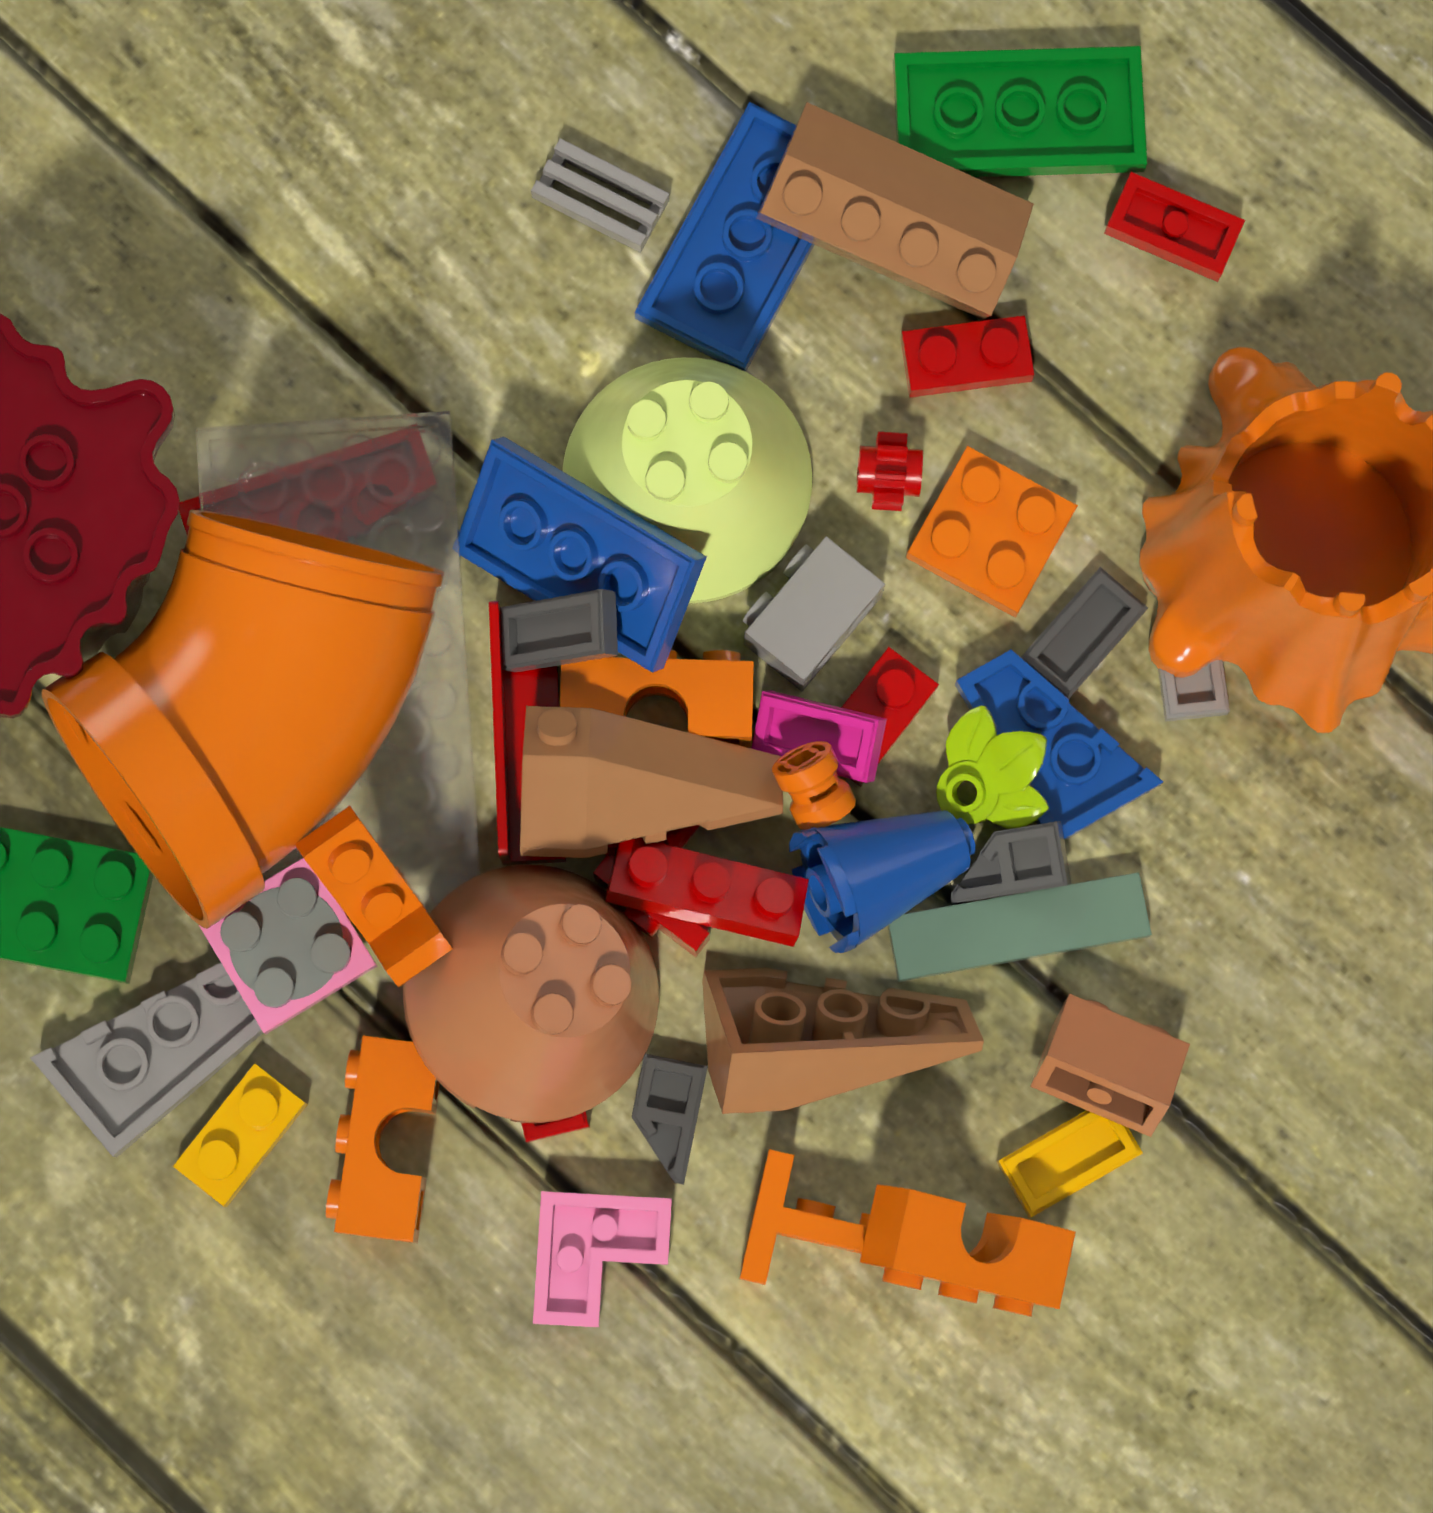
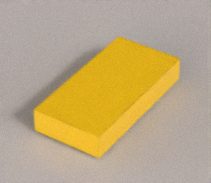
(1067, 1160)

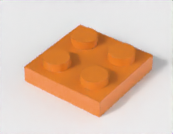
(991, 531)

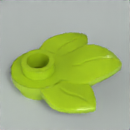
(998, 768)

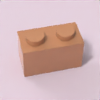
(1110, 1065)

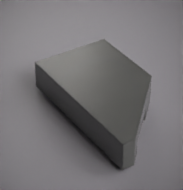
(1017, 863)
(668, 1109)

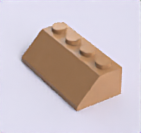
(896, 212)

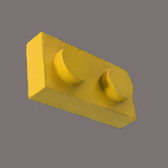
(240, 1135)

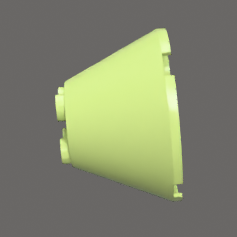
(702, 460)

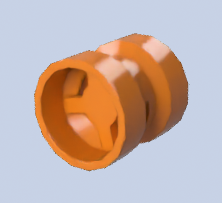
(813, 785)

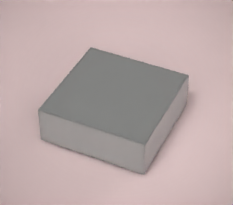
(1194, 695)

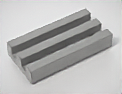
(618, 178)

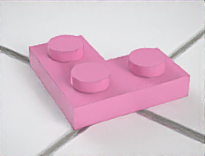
(582, 1233)

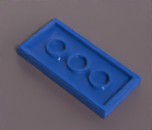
(725, 265)
(566, 539)

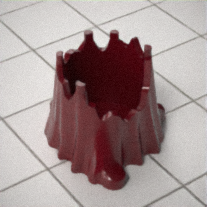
(76, 512)

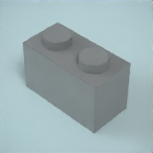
(812, 612)

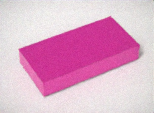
(795, 721)

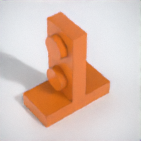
(374, 895)
(807, 1222)

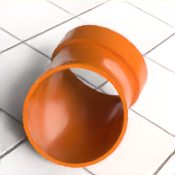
(246, 701)

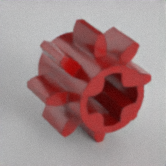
(889, 471)

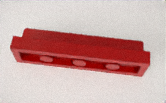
(510, 697)

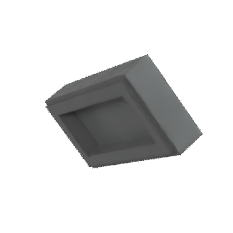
(559, 630)
(1084, 632)

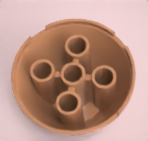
(538, 997)

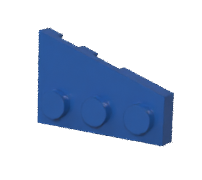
(1083, 766)

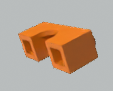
(711, 691)
(371, 1196)
(921, 1238)

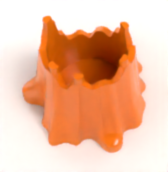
(1297, 538)

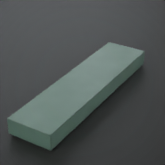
(1019, 927)

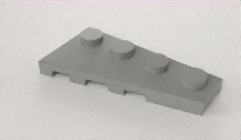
(151, 1058)

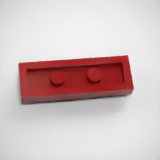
(707, 890)

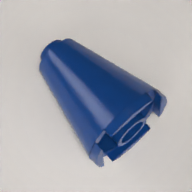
(877, 870)

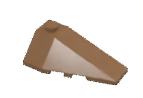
(619, 779)
(800, 1043)

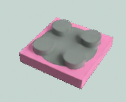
(289, 947)

